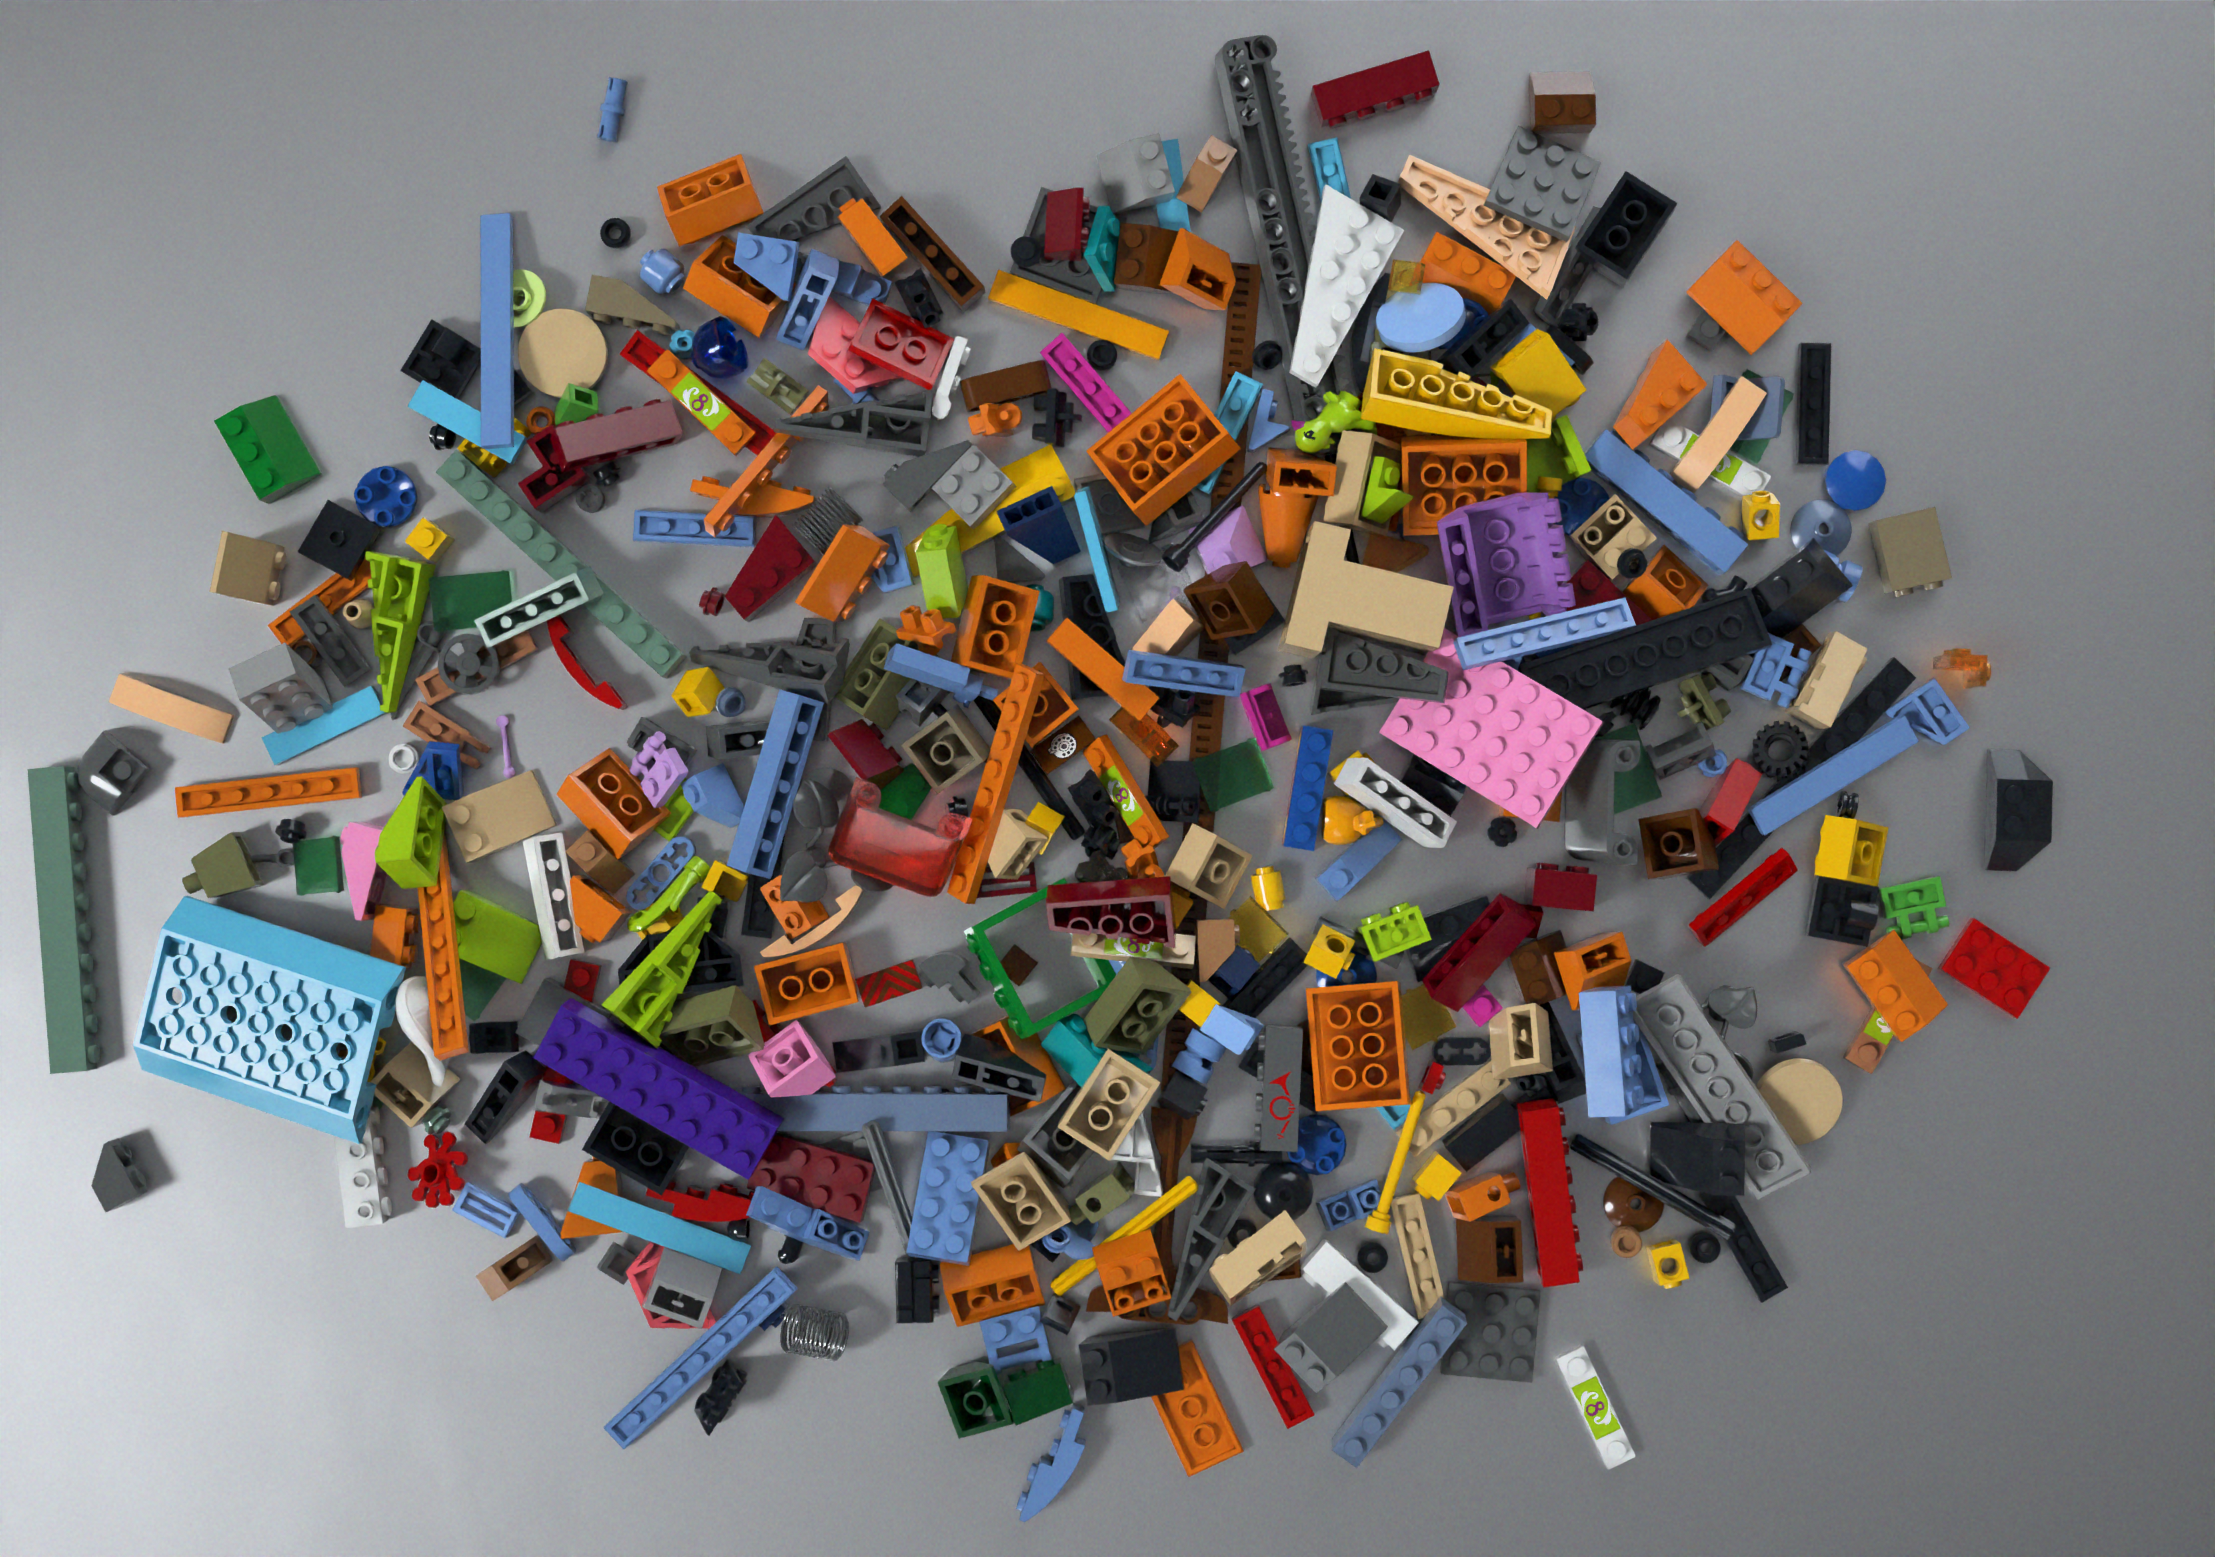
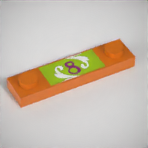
(701, 402)
(1125, 792)

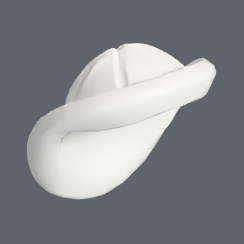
(415, 1021)

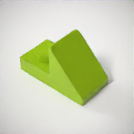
(1381, 497)

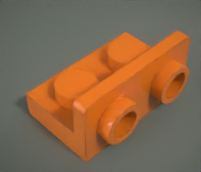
(793, 915)

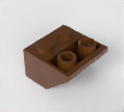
(1490, 1250)

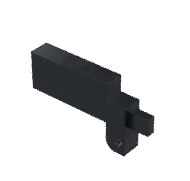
(1488, 1129)

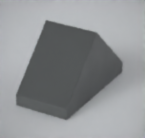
(1013, 565)

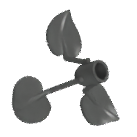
(803, 873)
(1736, 1008)

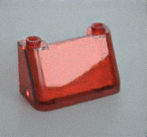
(895, 846)

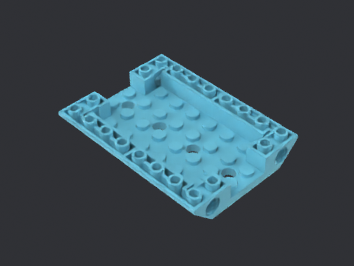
(271, 981)

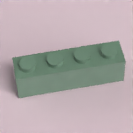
(538, 606)

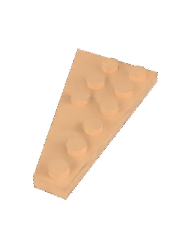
(1516, 246)

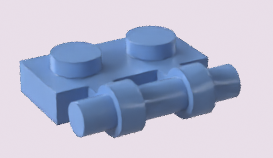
(1767, 668)

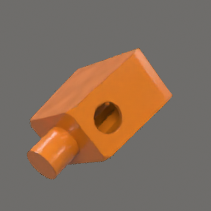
(1471, 1197)

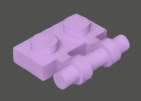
(662, 776)

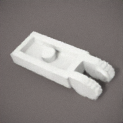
(949, 380)

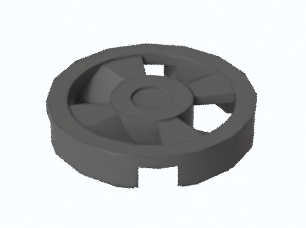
(468, 664)

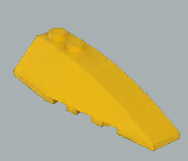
(1428, 399)
(1030, 476)

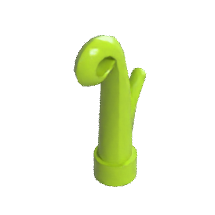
(695, 872)

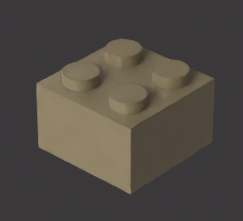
(947, 749)

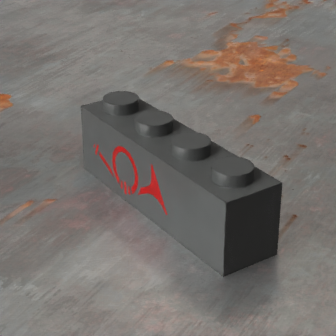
(1280, 1088)

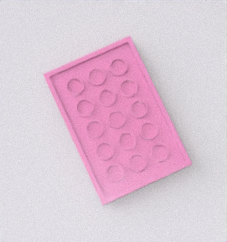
(1496, 733)

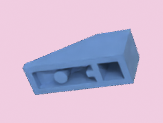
(808, 299)
(1357, 861)

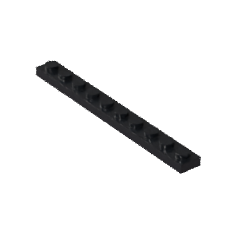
(1845, 730)

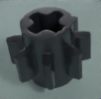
(1579, 322)
(1101, 839)

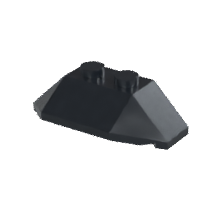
(2015, 810)
(715, 967)

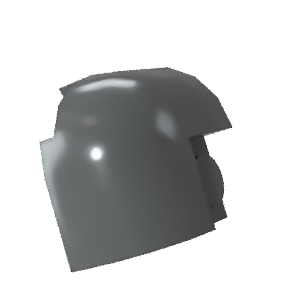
(109, 772)

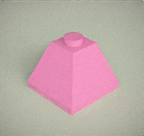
(791, 1063)

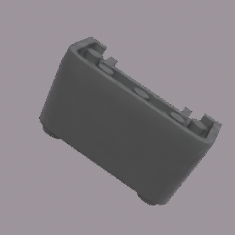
(1591, 804)

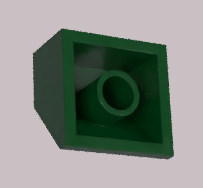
(1038, 1390)
(975, 1399)

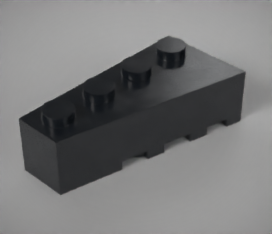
(1084, 607)

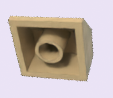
(1208, 866)

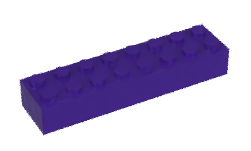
(658, 1088)

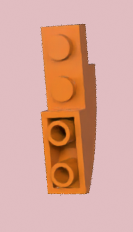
(767, 500)

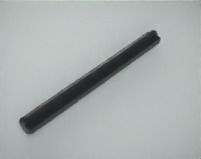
(1035, 774)
(1653, 1186)

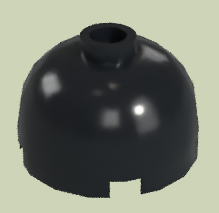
(1283, 1188)

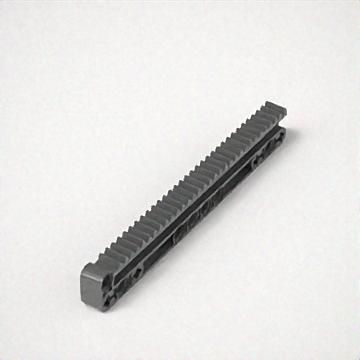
(1270, 175)

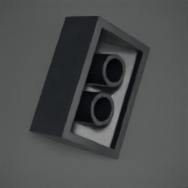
(1625, 228)
(1798, 589)
(1445, 929)
(636, 1148)

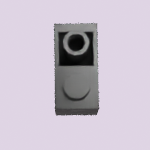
(116, 1177)

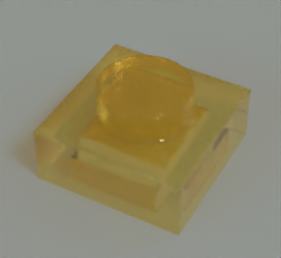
(1406, 277)

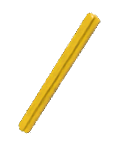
(1139, 1223)

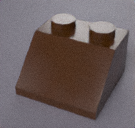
(1561, 102)
(1143, 257)
(1230, 601)
(1677, 844)
(1536, 969)

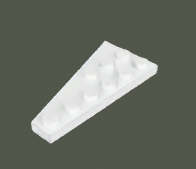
(1343, 267)

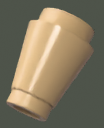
(363, 617)

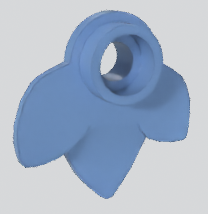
(1074, 1239)

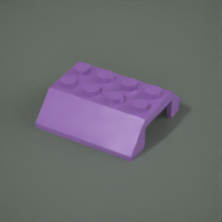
(1505, 560)

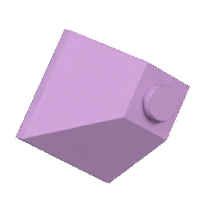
(1230, 542)

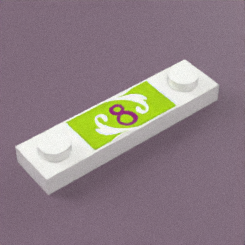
(1731, 470)
(1595, 1406)

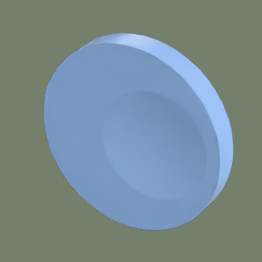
(1421, 320)

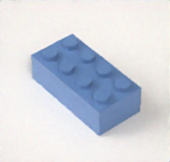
(1610, 1051)
(945, 1199)

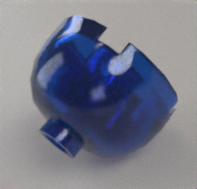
(717, 350)

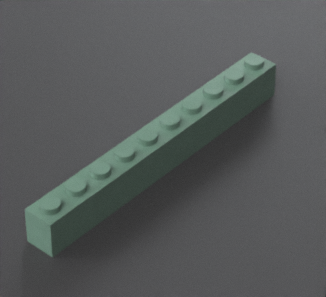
(559, 562)
(63, 919)

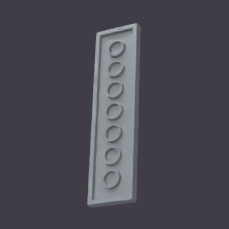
(1717, 1082)

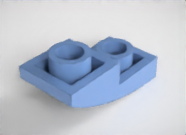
(1349, 1205)

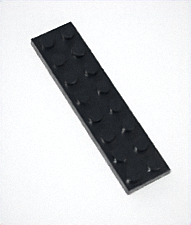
(1653, 651)

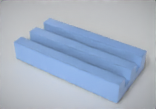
(503, 1232)

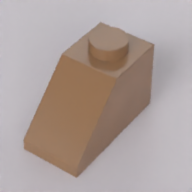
(1206, 173)
(600, 862)
(1214, 944)
(514, 1268)

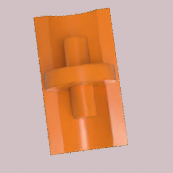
(996, 420)
(924, 628)
(1141, 861)

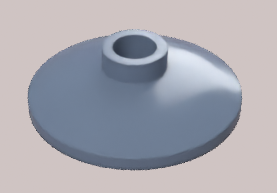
(1807, 522)

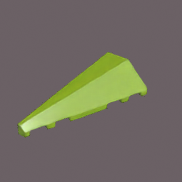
(399, 600)
(649, 992)

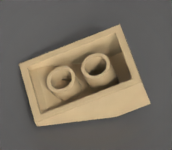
(248, 569)
(499, 816)
(1108, 1104)
(1023, 1200)

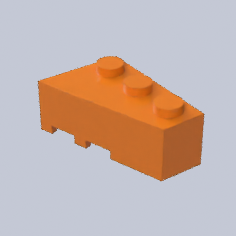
(1659, 393)

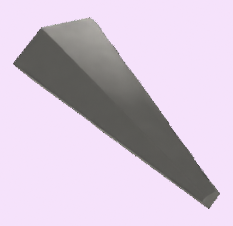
(884, 425)
(801, 669)
(1214, 1212)

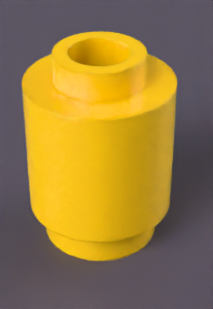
(1268, 888)

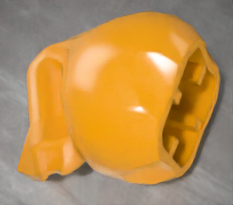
(1346, 820)

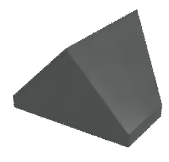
(1176, 519)

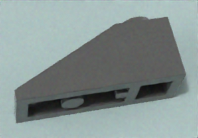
(915, 477)

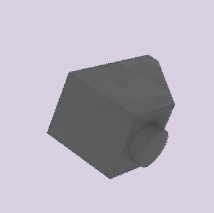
(735, 739)

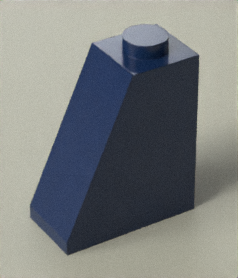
(1040, 526)

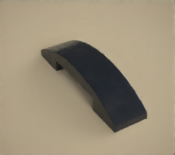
(1358, 368)

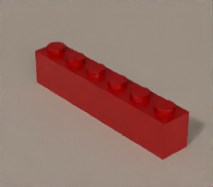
(1549, 1193)

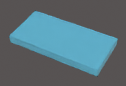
(1096, 549)

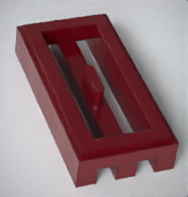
(1031, 877)

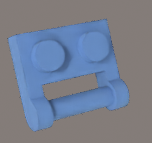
(1013, 1330)

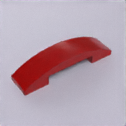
(605, 692)

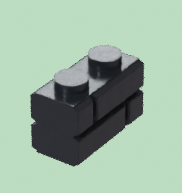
(915, 1290)

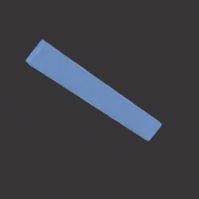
(497, 331)
(700, 1357)

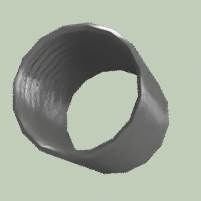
(831, 522)
(801, 1332)

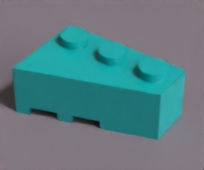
(1075, 1051)

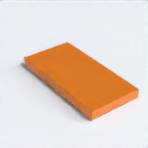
(1197, 1417)

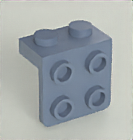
(1767, 418)

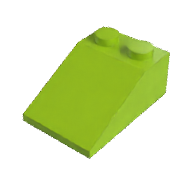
(413, 838)
(495, 936)

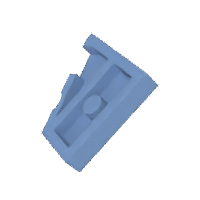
(768, 261)
(896, 570)
(1930, 713)

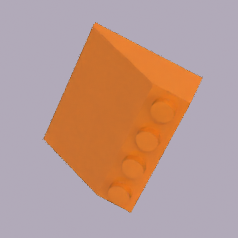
(1163, 450)
(1457, 472)
(1358, 1046)

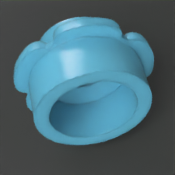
(676, 344)

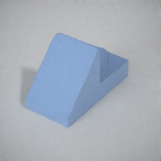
(1231, 1028)

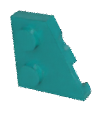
(1103, 247)

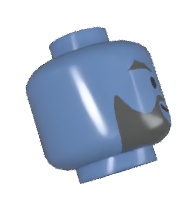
(662, 271)

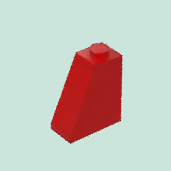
(1729, 799)

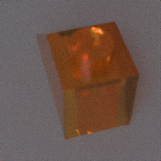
(1391, 552)
(1145, 735)

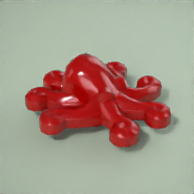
(438, 1172)

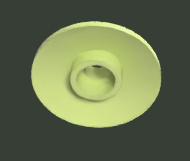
(532, 289)

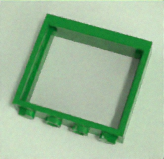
(1004, 991)

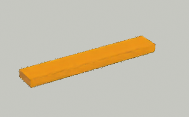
(1078, 315)

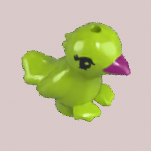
(1337, 415)

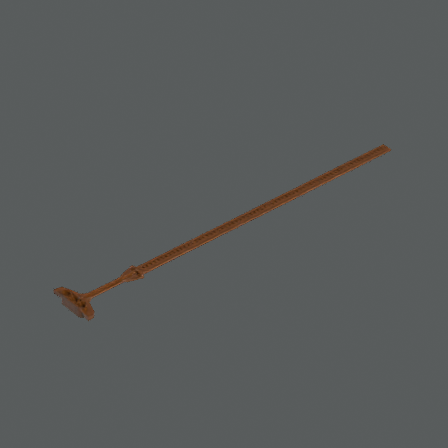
(1169, 1129)

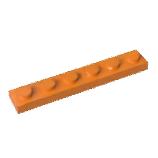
(760, 469)
(268, 792)

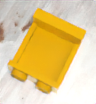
(1540, 373)

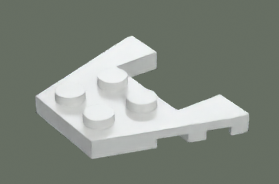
(1137, 1148)

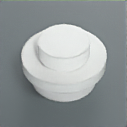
(403, 758)

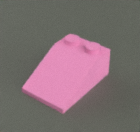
(363, 874)

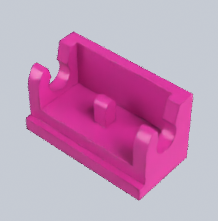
(1265, 717)

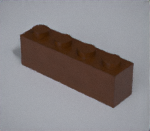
(932, 254)

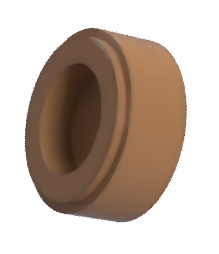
(1626, 1241)

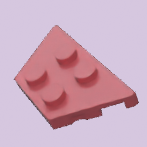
(830, 350)
(640, 1277)

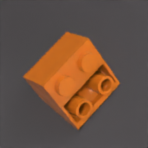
(1199, 272)
(395, 934)
(1593, 963)
(1131, 1272)

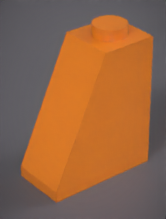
(871, 236)
(1299, 472)
(599, 1176)

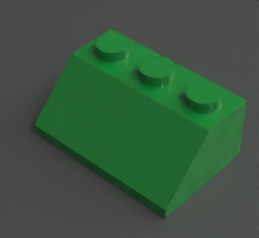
(267, 448)

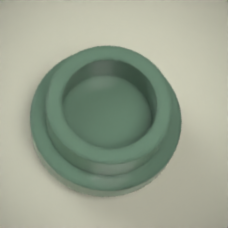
(436, 1120)

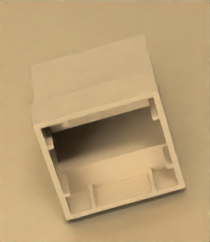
(1359, 600)

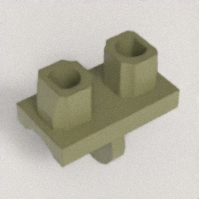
(777, 386)
(1699, 703)

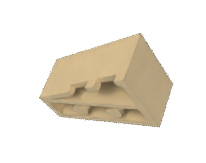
(1828, 681)
(1258, 1258)

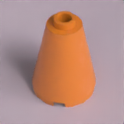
(1285, 523)

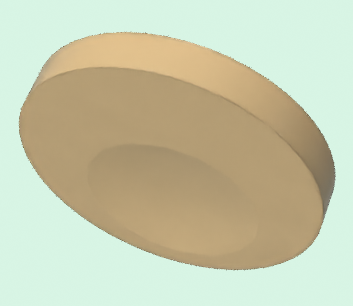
(562, 350)
(1802, 1098)

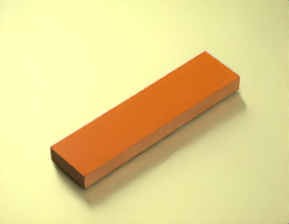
(333, 593)
(1101, 669)

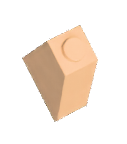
(1171, 630)

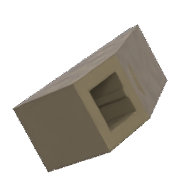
(616, 300)

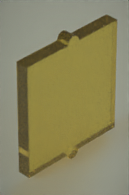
(1258, 929)
(1424, 1017)

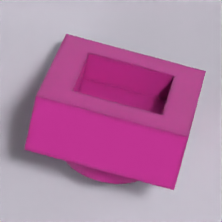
(1482, 1006)

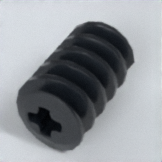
(1639, 705)

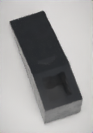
(879, 1051)

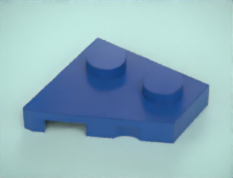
(441, 769)

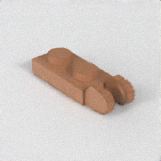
(436, 727)

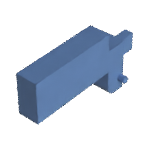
(938, 673)

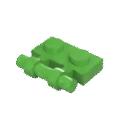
(1911, 898)

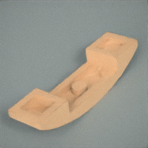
(1718, 434)
(171, 709)
(784, 945)

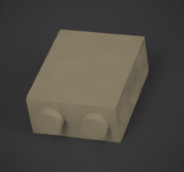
(1910, 552)

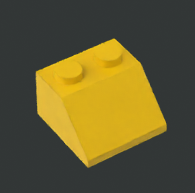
(1851, 850)

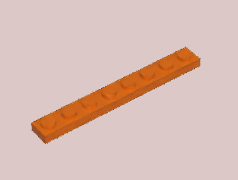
(996, 782)
(443, 964)

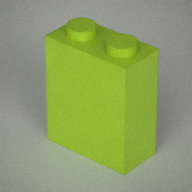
(942, 570)

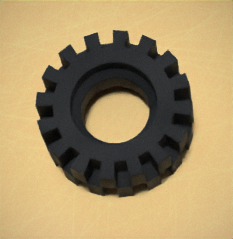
(1780, 732)

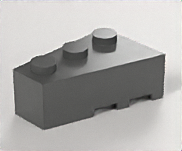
(1329, 700)

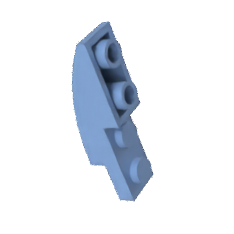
(807, 1224)
(1051, 1475)

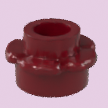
(712, 601)

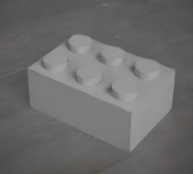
(281, 688)

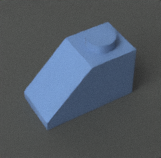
(714, 796)

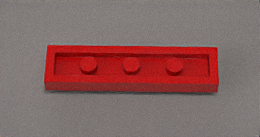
(1743, 897)
(1272, 1367)

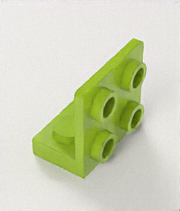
(1555, 456)
(1395, 931)

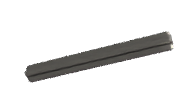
(889, 1180)

